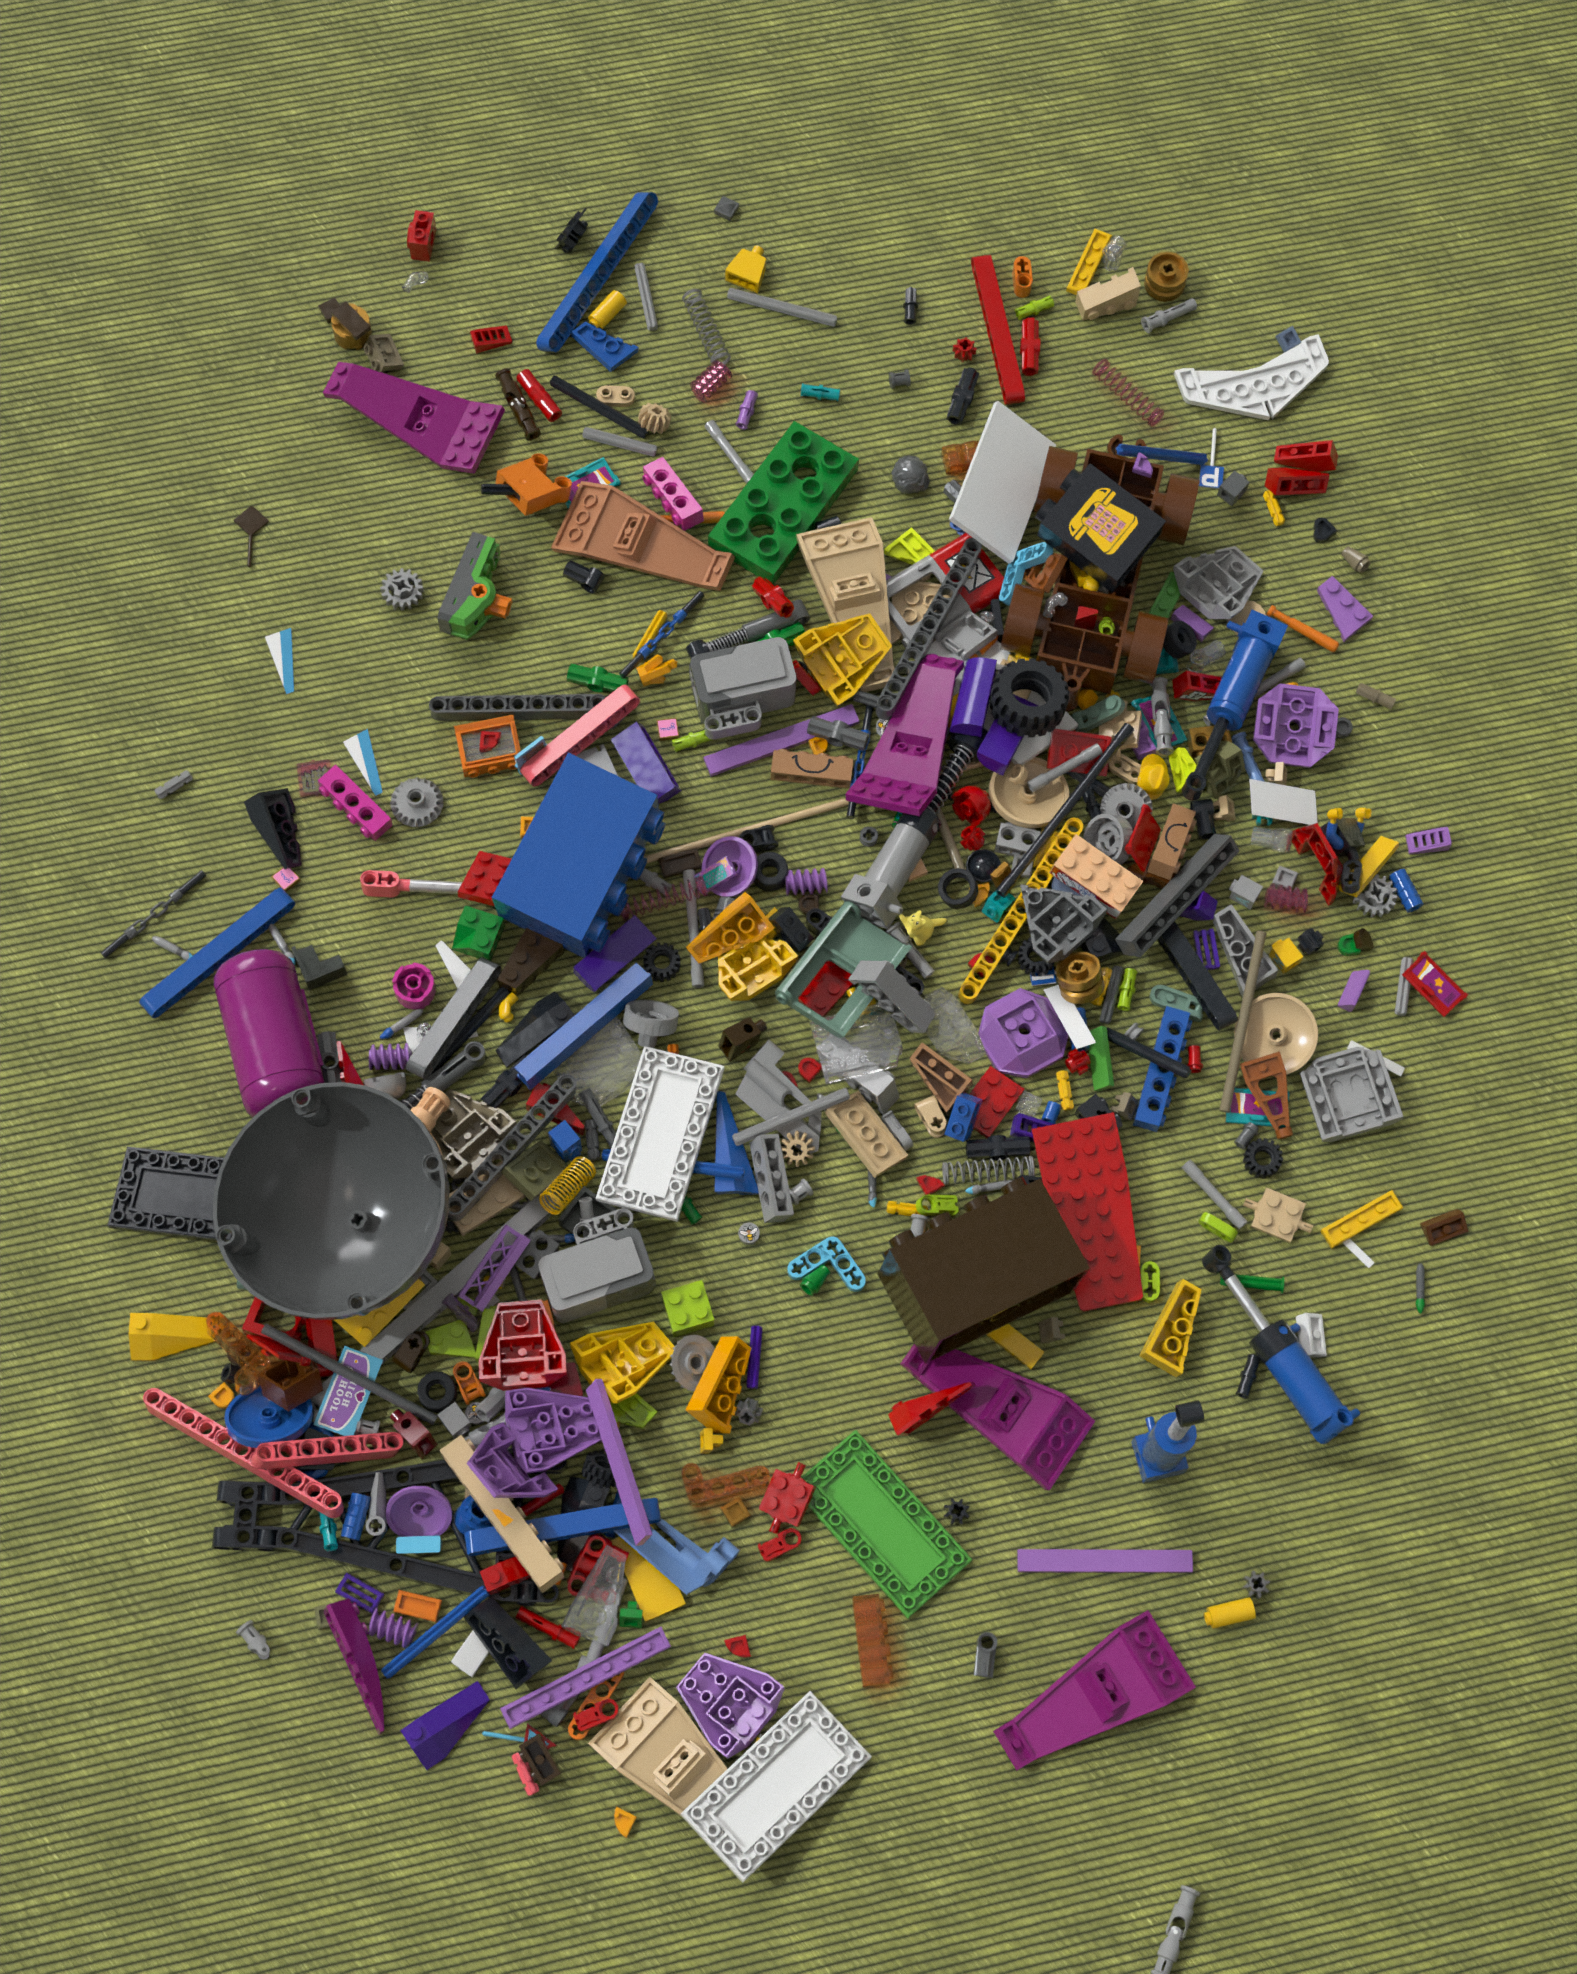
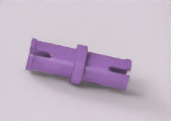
(746, 409)

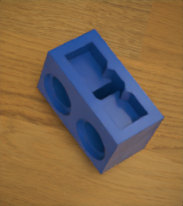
(963, 1116)
(565, 1141)

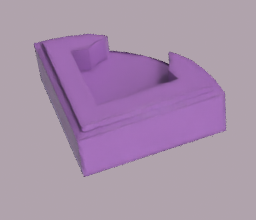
(1142, 466)

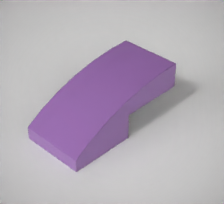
(1145, 743)

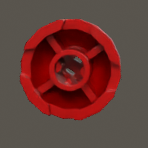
(971, 804)

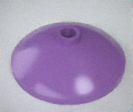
(741, 855)
(410, 1519)

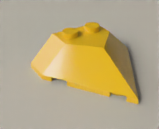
(754, 968)

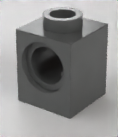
(1233, 488)

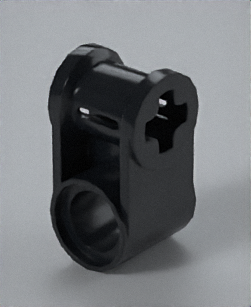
(762, 838)

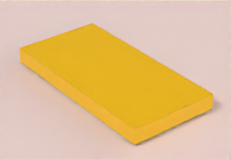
(651, 1589)

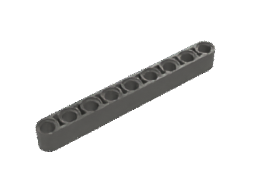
(509, 703)
(513, 1137)

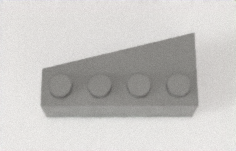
(1238, 947)
(876, 1087)

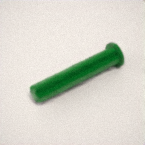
(1259, 1282)

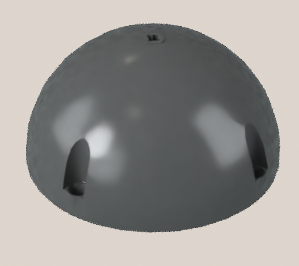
(304, 1184)

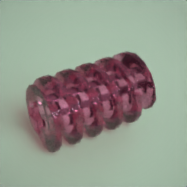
(709, 379)
(1286, 897)

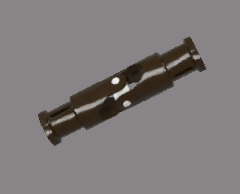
(518, 404)

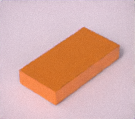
(417, 1606)

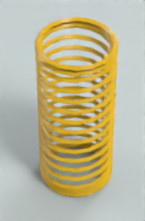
(579, 1173)

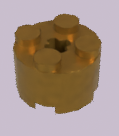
(344, 339)

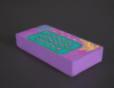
(717, 873)

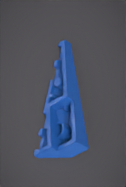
(730, 1154)

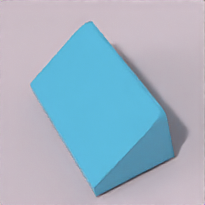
(418, 1544)

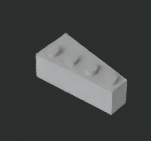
(894, 994)

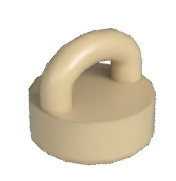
(1018, 774)

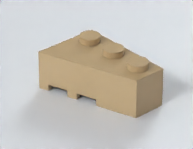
(1109, 297)

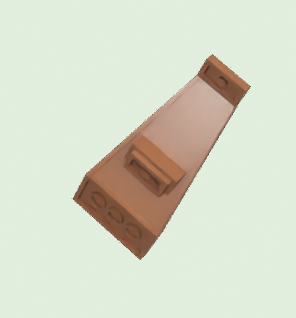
(625, 533)

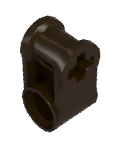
(410, 1353)

